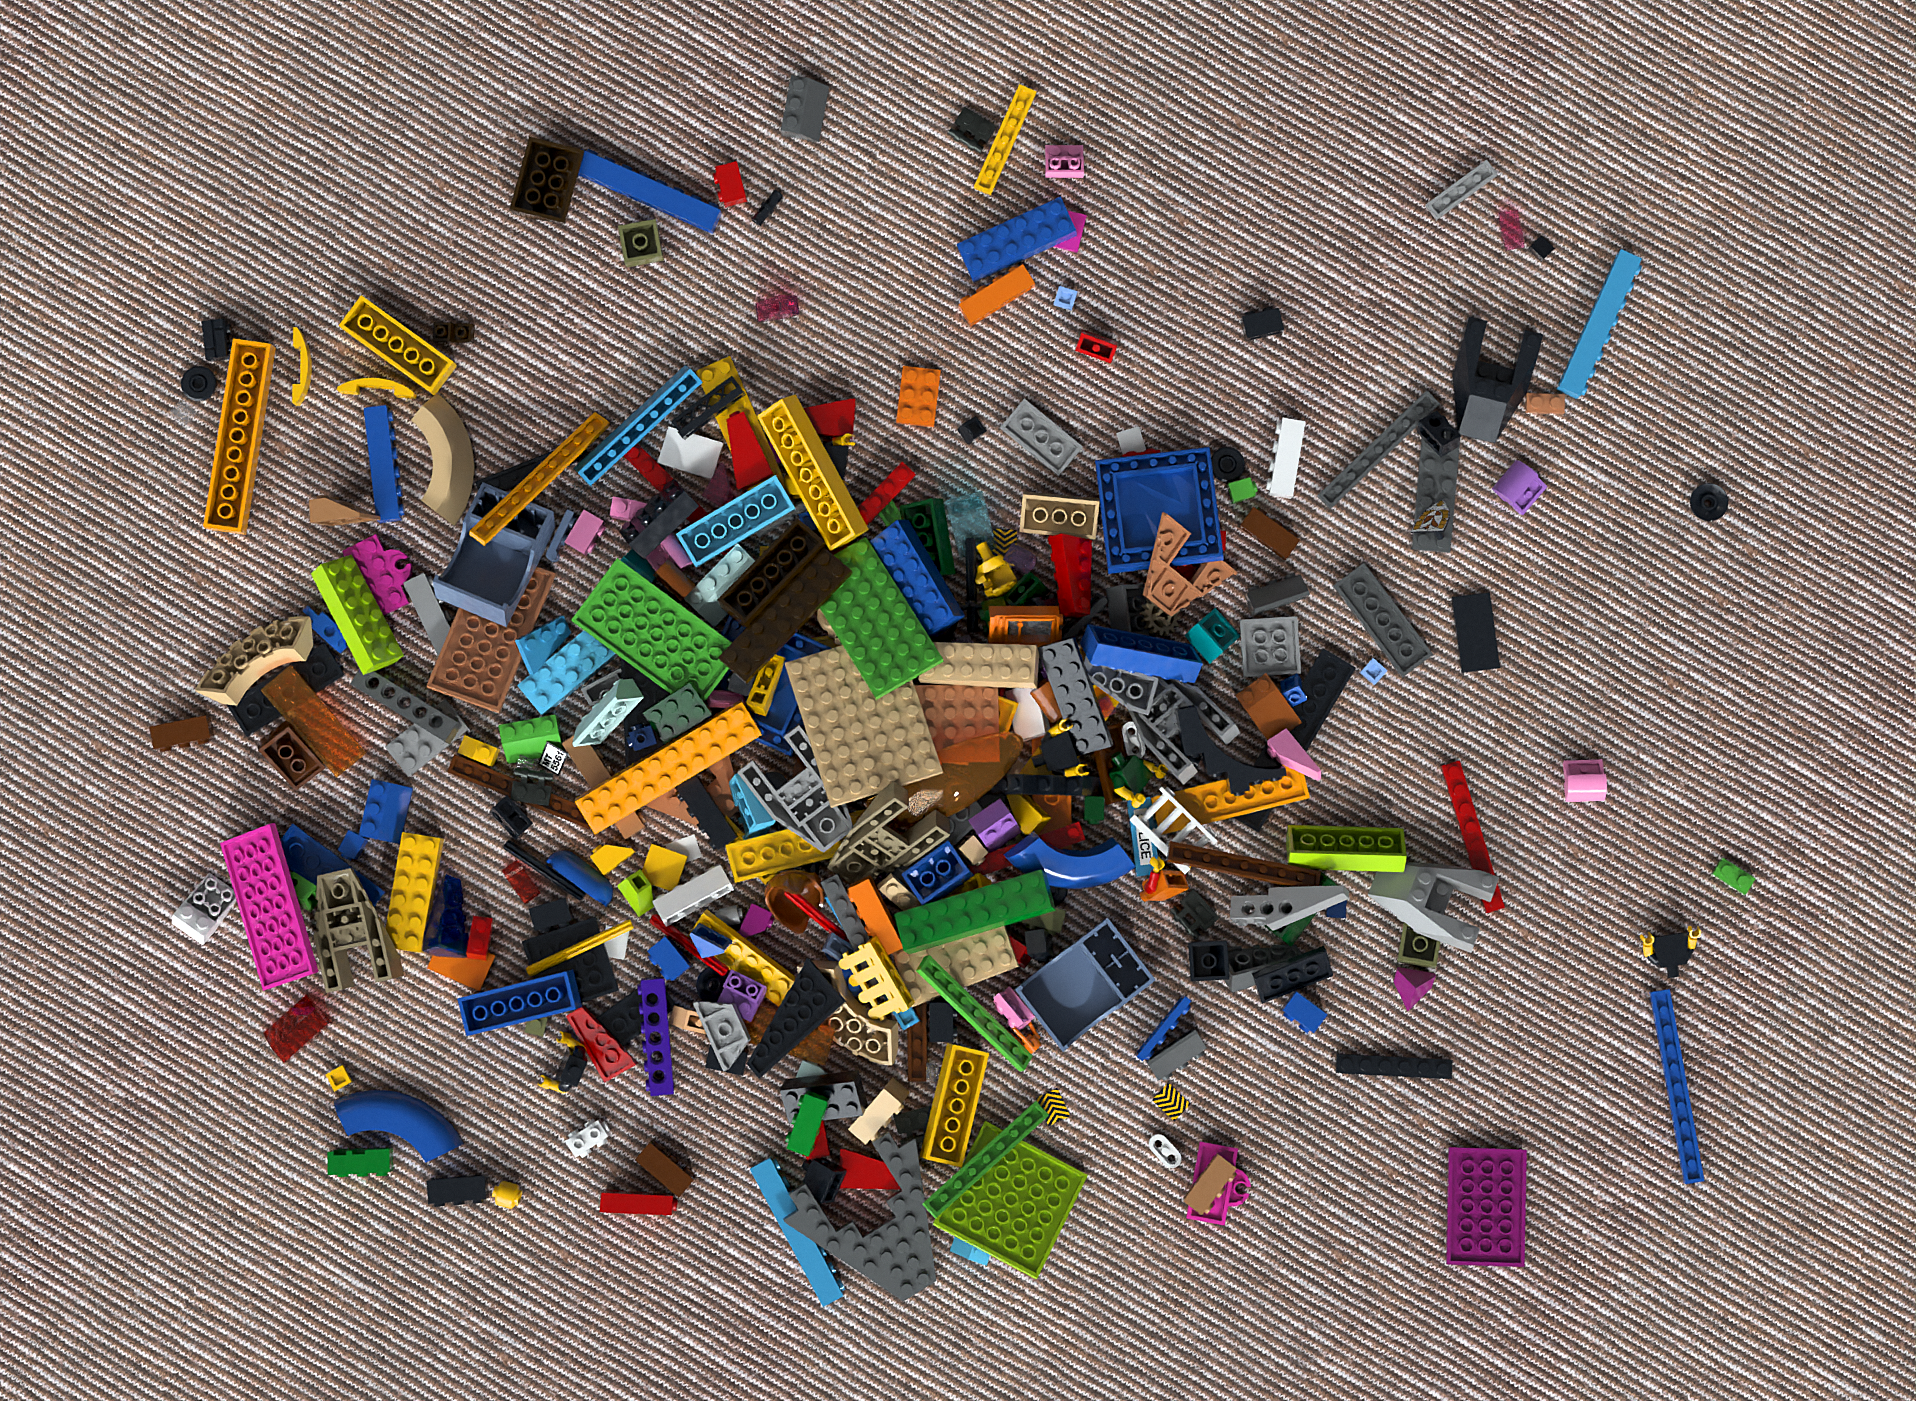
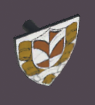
(1433, 520)

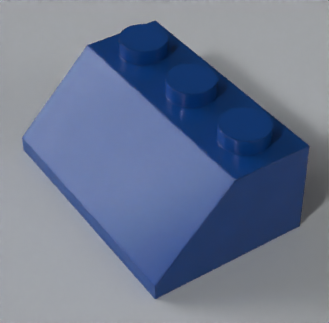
(385, 811)
(937, 874)

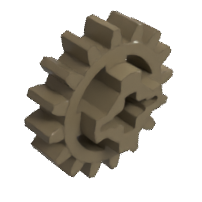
(1159, 625)

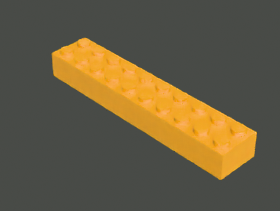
(239, 436)
(668, 766)

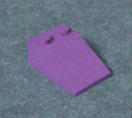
(995, 825)

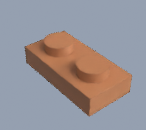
(1545, 403)

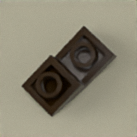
(453, 333)

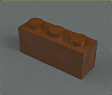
(1269, 532)
(182, 733)
(665, 1168)

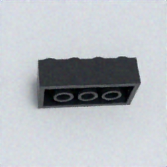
(658, 518)
(842, 1088)

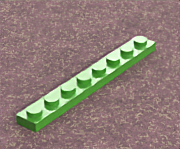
(974, 1013)
(985, 1159)

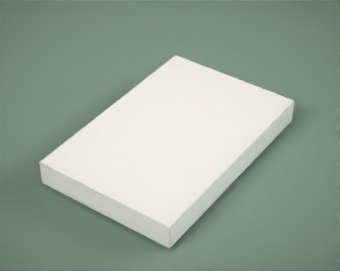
(693, 455)

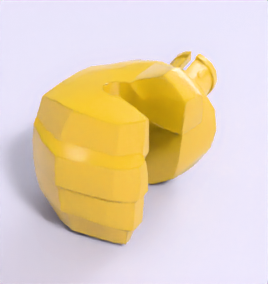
(994, 573)

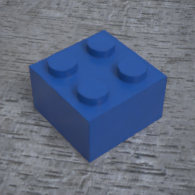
(669, 958)

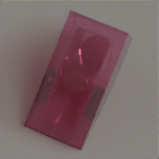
(777, 308)
(719, 488)

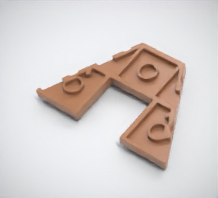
(1165, 585)
(718, 789)

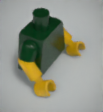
(1132, 775)

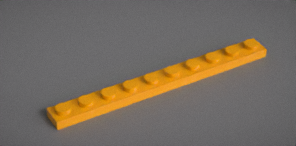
(539, 478)

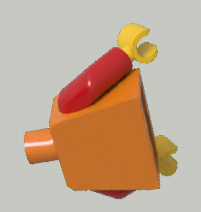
(1162, 884)

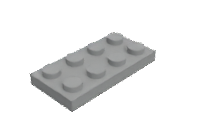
(1041, 437)
(418, 747)

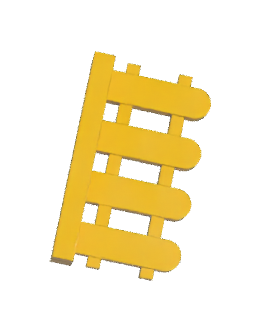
(886, 974)

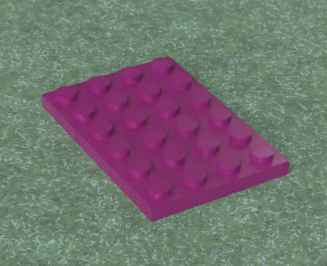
(1486, 1206)

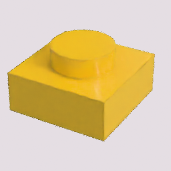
(338, 1078)

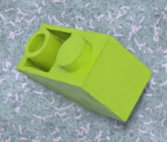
(637, 892)

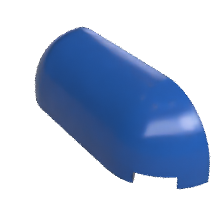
(582, 875)

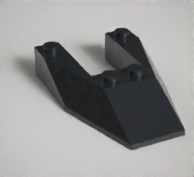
(1487, 392)

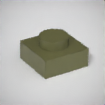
(536, 1026)

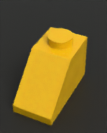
(478, 751)
(610, 857)

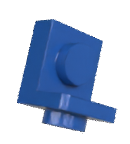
(1292, 690)

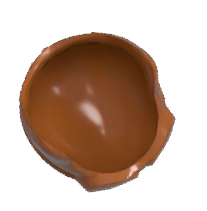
(784, 909)

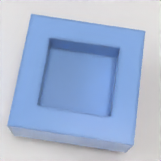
(1065, 298)
(1373, 671)

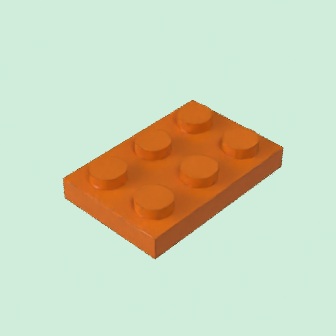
(918, 396)

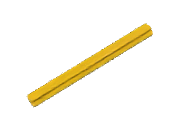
(579, 948)

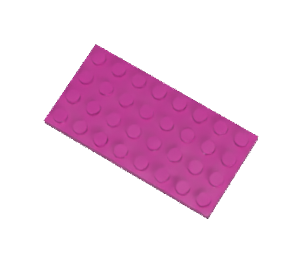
(269, 907)

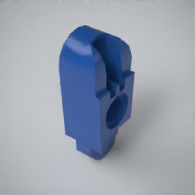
(326, 628)

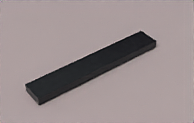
(514, 475)

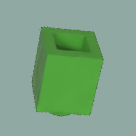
(1242, 490)

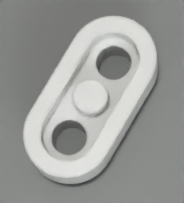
(1132, 740)
(1164, 1151)

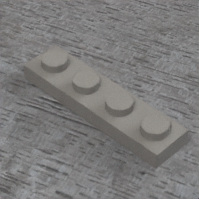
(1461, 190)

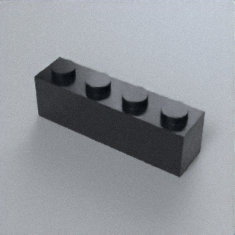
(706, 812)

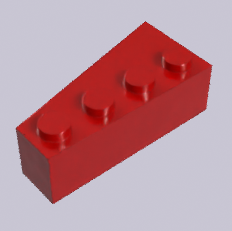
(1073, 573)

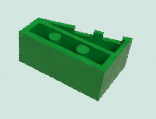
(807, 1123)
(360, 1161)

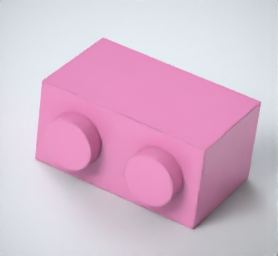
(585, 533)

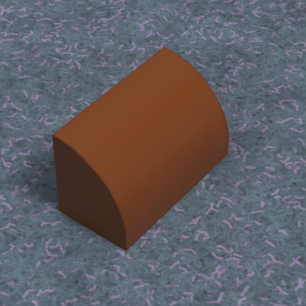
(674, 580)
(1046, 700)

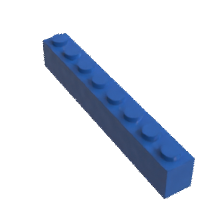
(649, 192)

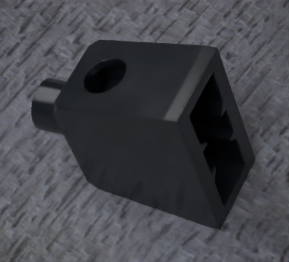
(823, 1178)

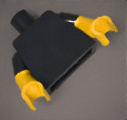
(839, 452)
(1058, 752)
(1670, 949)
(571, 1067)

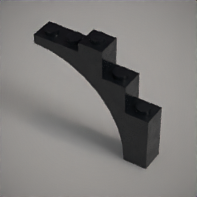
(1237, 773)
(1047, 785)

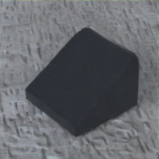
(1541, 248)
(971, 430)

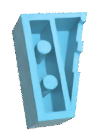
(753, 814)

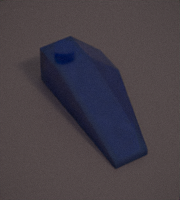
(446, 928)

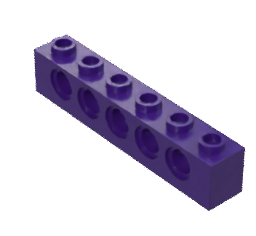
(665, 1085)

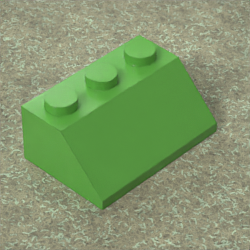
(530, 737)

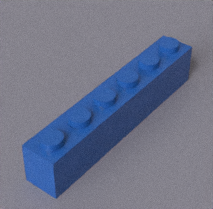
(383, 463)

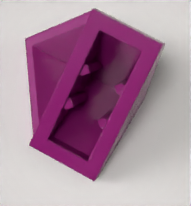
(1412, 985)

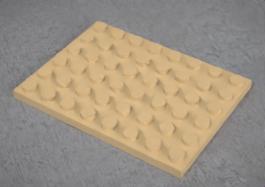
(853, 736)

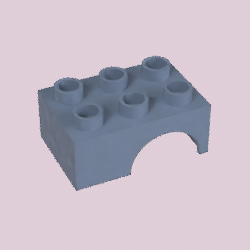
(494, 576)
(1084, 983)

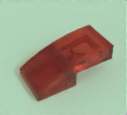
(521, 882)

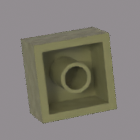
(641, 243)
(1417, 949)

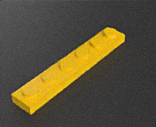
(1005, 139)

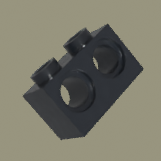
(1438, 433)
(511, 817)

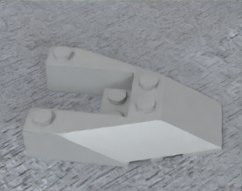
(1161, 724)
(802, 801)
(1422, 896)

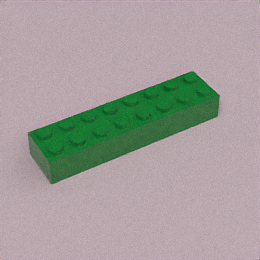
(975, 912)

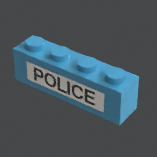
(1142, 847)

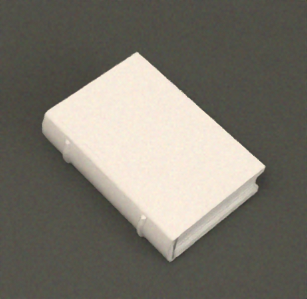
(1029, 718)

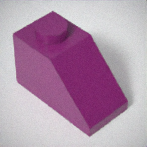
(756, 921)

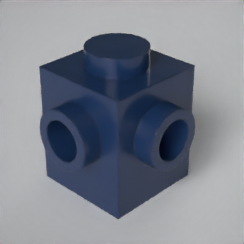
(641, 737)

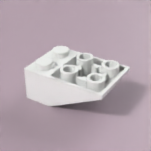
(204, 908)

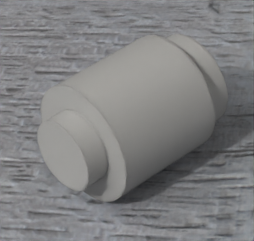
(731, 915)

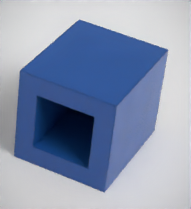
(352, 845)

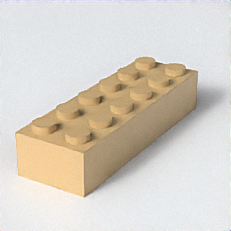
(984, 665)

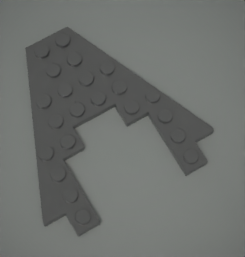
(895, 1252)

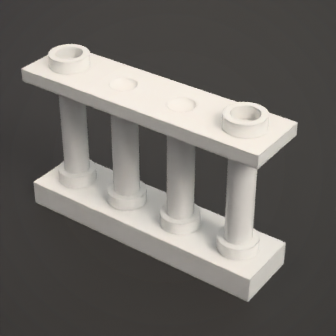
(1155, 834)

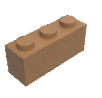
(1210, 1184)

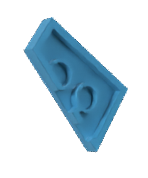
(542, 642)

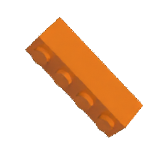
(996, 295)
(875, 914)

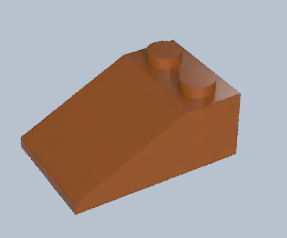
(1267, 707)

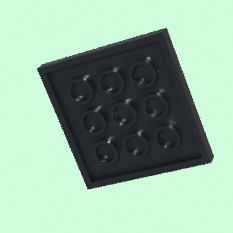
(591, 968)

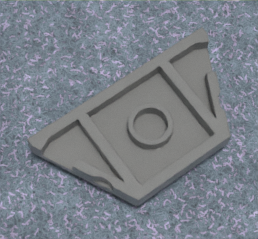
(724, 1029)

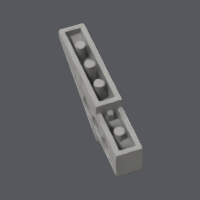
(1303, 901)

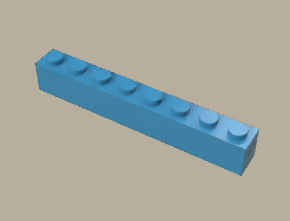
(1599, 323)
(638, 425)
(808, 1253)

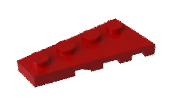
(603, 1049)

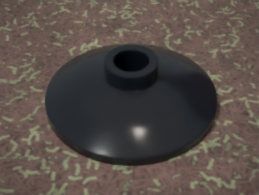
(1717, 498)
(712, 993)

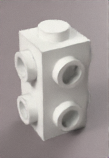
(594, 1134)

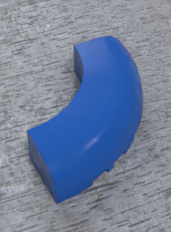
(1071, 867)
(398, 1115)

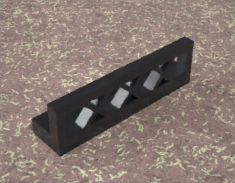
(710, 411)

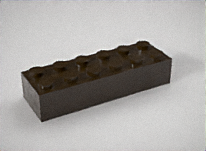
(771, 573)

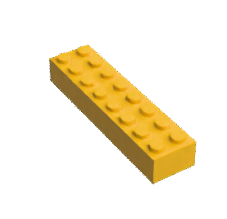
(812, 472)

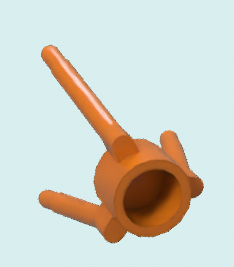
(1029, 1042)

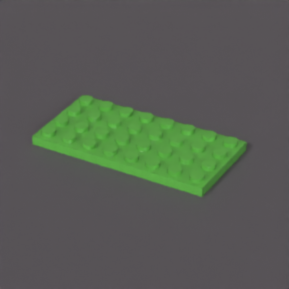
(878, 624)
(653, 631)

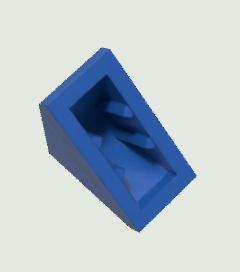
(709, 941)

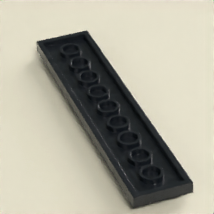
(1322, 687)

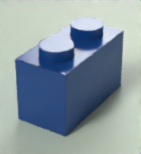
(1304, 1012)

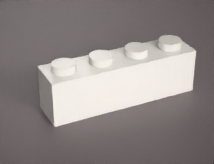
(1286, 458)
(692, 895)

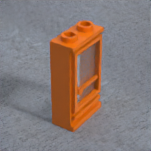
(1024, 625)

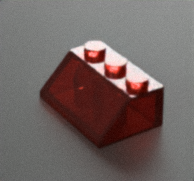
(296, 1029)

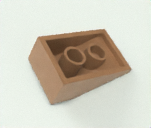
(336, 512)

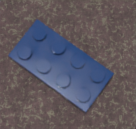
(1158, 1035)

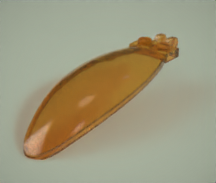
(968, 774)

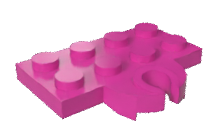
(382, 573)
(1218, 1212)

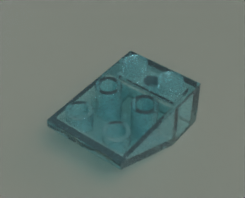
(970, 519)

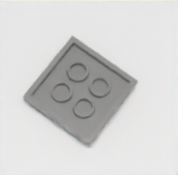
(1270, 646)

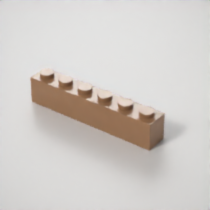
(595, 771)

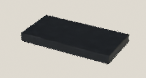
(1475, 632)
(1292, 974)
(624, 1017)

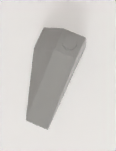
(1130, 689)

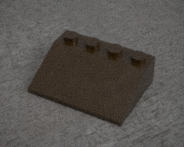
(546, 181)

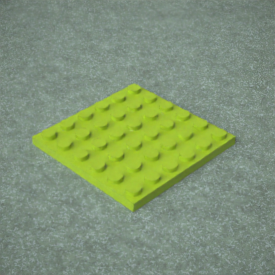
(1015, 1205)

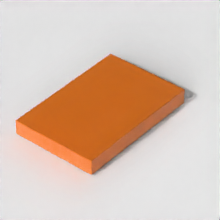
(463, 970)

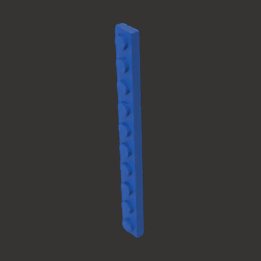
(1676, 1086)

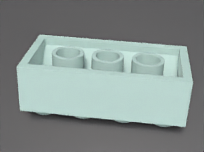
(716, 582)
(607, 713)

